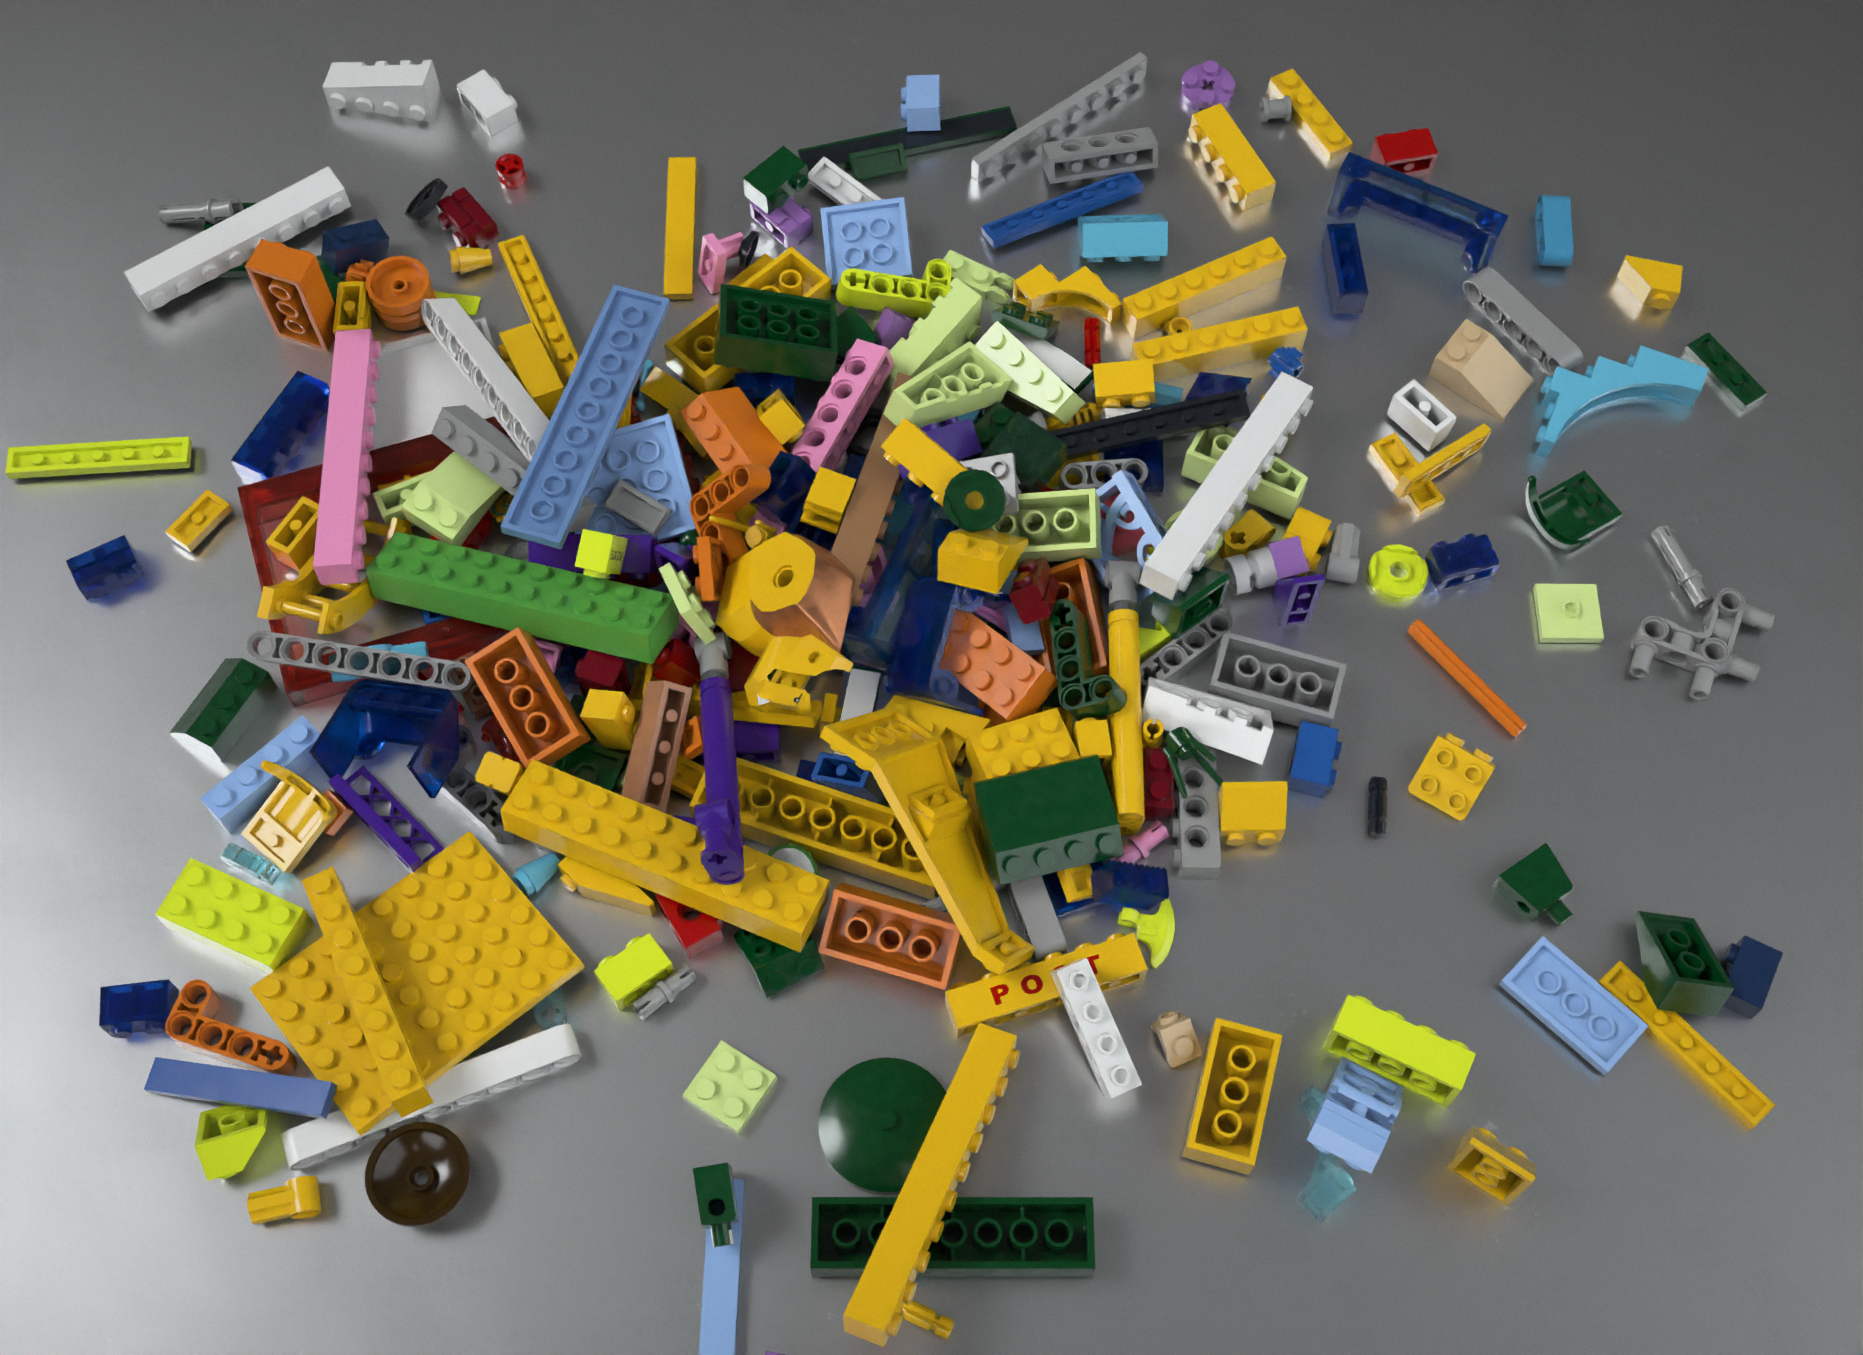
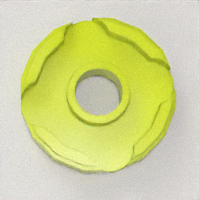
(1392, 587)

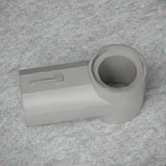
(1342, 561)

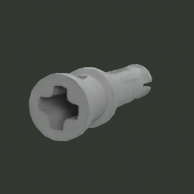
(211, 211)

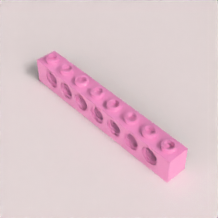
(841, 410)

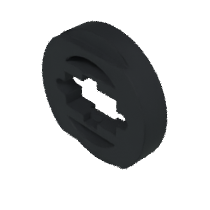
(426, 200)

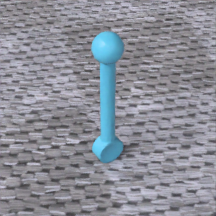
(640, 404)

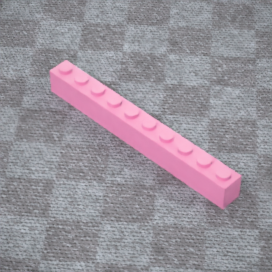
(347, 458)

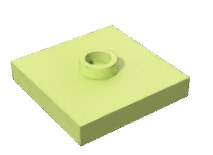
(1568, 613)

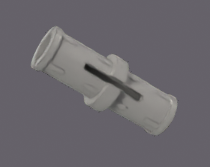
(664, 991)

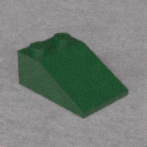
(1680, 965)

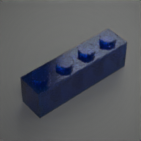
(282, 428)

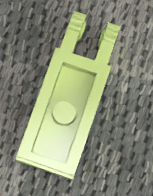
(980, 277)

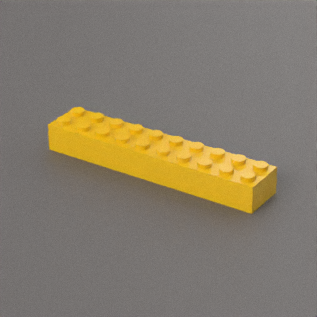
(661, 855)

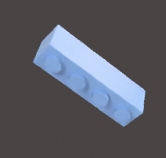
(250, 786)

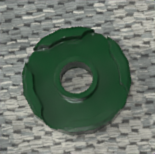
(956, 494)

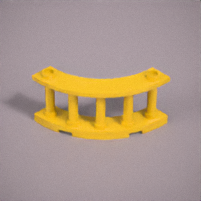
(301, 597)

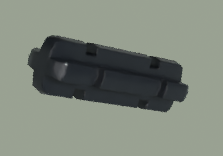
(1377, 807)

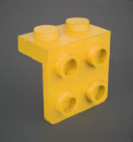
(1452, 776)

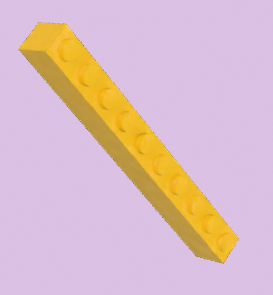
(931, 1187)

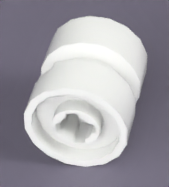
(1253, 570)

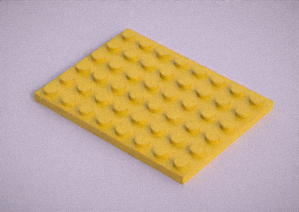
(458, 963)

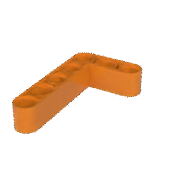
(723, 499)

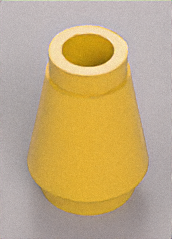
(469, 259)

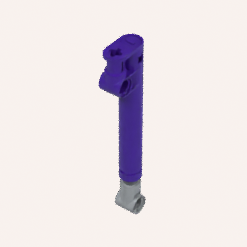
(720, 817)

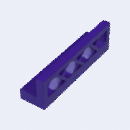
(378, 824)

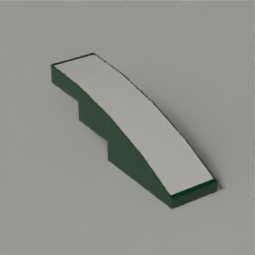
(1061, 363)
(860, 693)

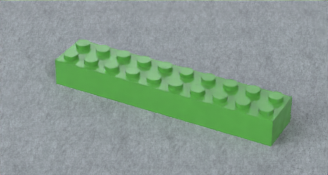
(524, 595)

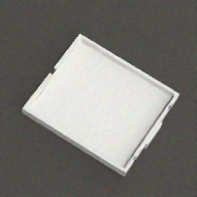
(416, 384)

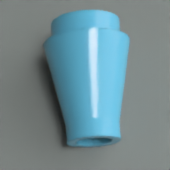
(535, 874)

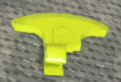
(1153, 930)

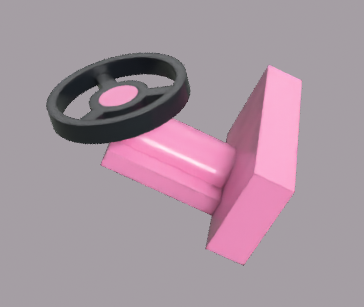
(716, 252)

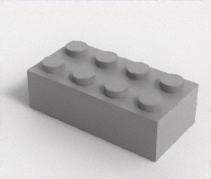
(1278, 679)

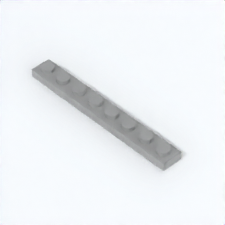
(1058, 117)

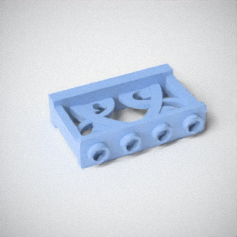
(1130, 499)

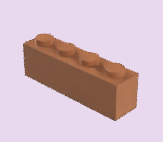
(656, 743)

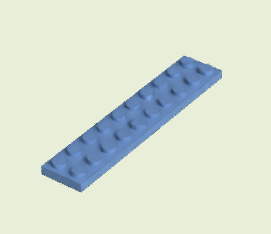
(585, 417)

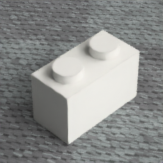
(487, 102)
(1421, 415)

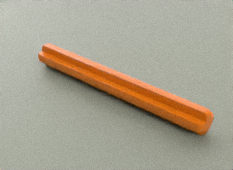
(1467, 677)

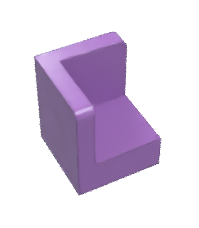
(892, 327)
(1289, 557)

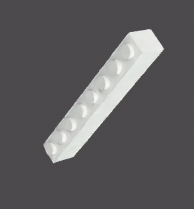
(235, 239)

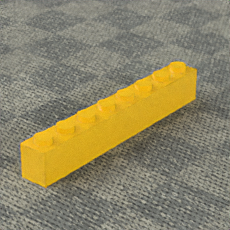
(367, 993)

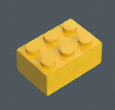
(1020, 745)

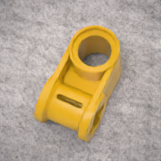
(1247, 535)

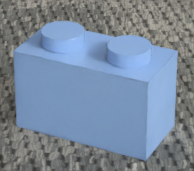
(921, 103)

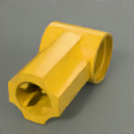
(295, 1200)

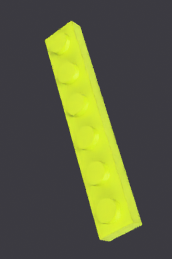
(99, 457)

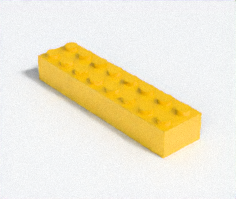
(828, 824)

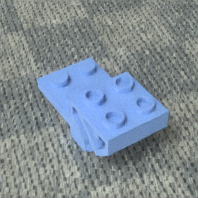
(1356, 1115)

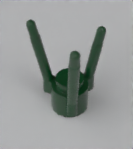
(1184, 745)

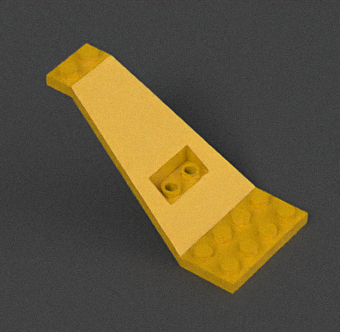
(929, 805)

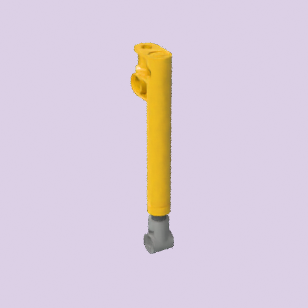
(1125, 769)

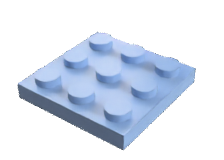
(867, 238)

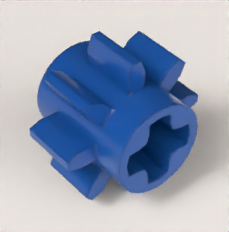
(1286, 361)

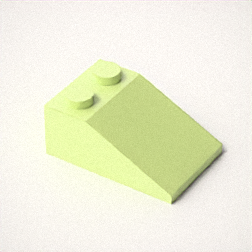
(451, 500)

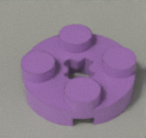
(1207, 75)

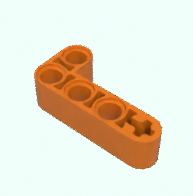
(233, 1038)

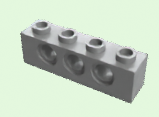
(1100, 155)
(1205, 860)

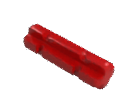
(1092, 342)

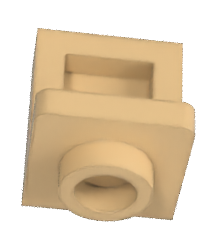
(1177, 1037)

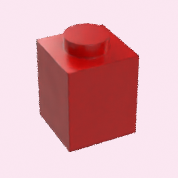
(677, 664)

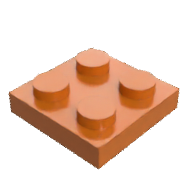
(711, 580)

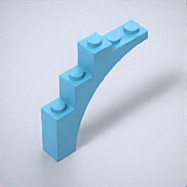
(1644, 376)

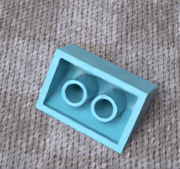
(1123, 237)

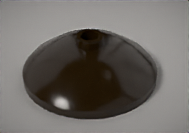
(402, 1159)

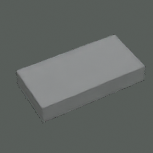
(637, 508)

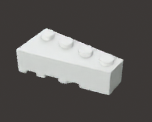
(385, 89)
(1210, 718)

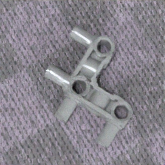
(1689, 649)

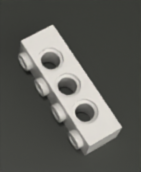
(1095, 1028)

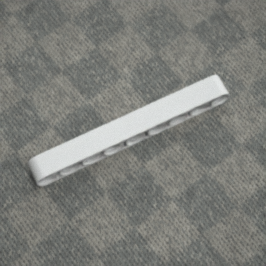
(486, 373)
(455, 1089)

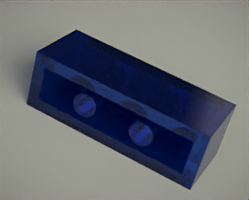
(1344, 268)

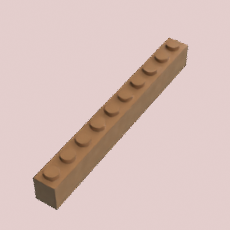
(868, 506)

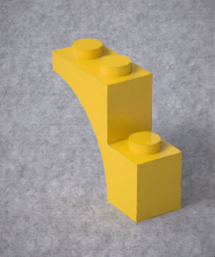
(1080, 290)

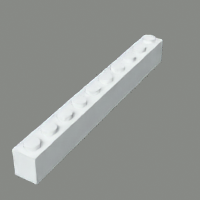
(1226, 487)

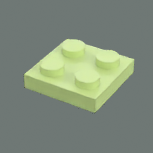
(688, 602)
(729, 1087)

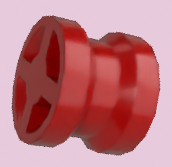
(511, 171)

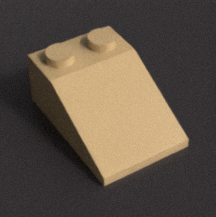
(1480, 370)

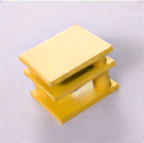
(828, 500)

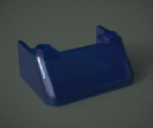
(922, 638)
(393, 713)

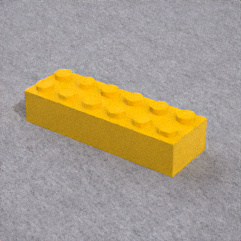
(692, 349)

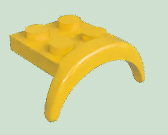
(289, 818)

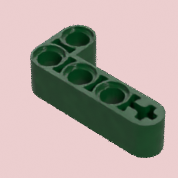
(1079, 658)

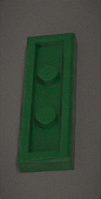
(1725, 371)

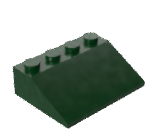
(776, 333)
(1047, 819)

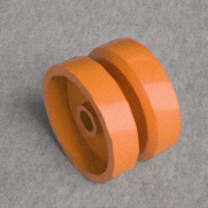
(397, 291)

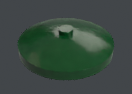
(877, 1122)

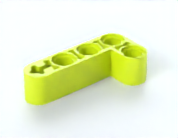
(903, 294)

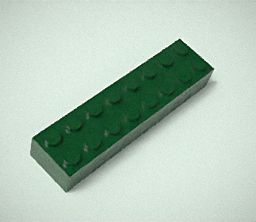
(977, 1237)

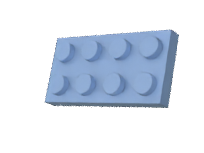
(1573, 1005)

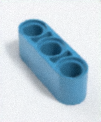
(1554, 230)

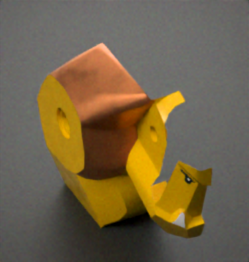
(791, 611)

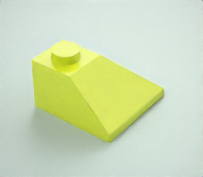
(228, 1139)

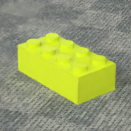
(234, 917)
(1399, 1050)

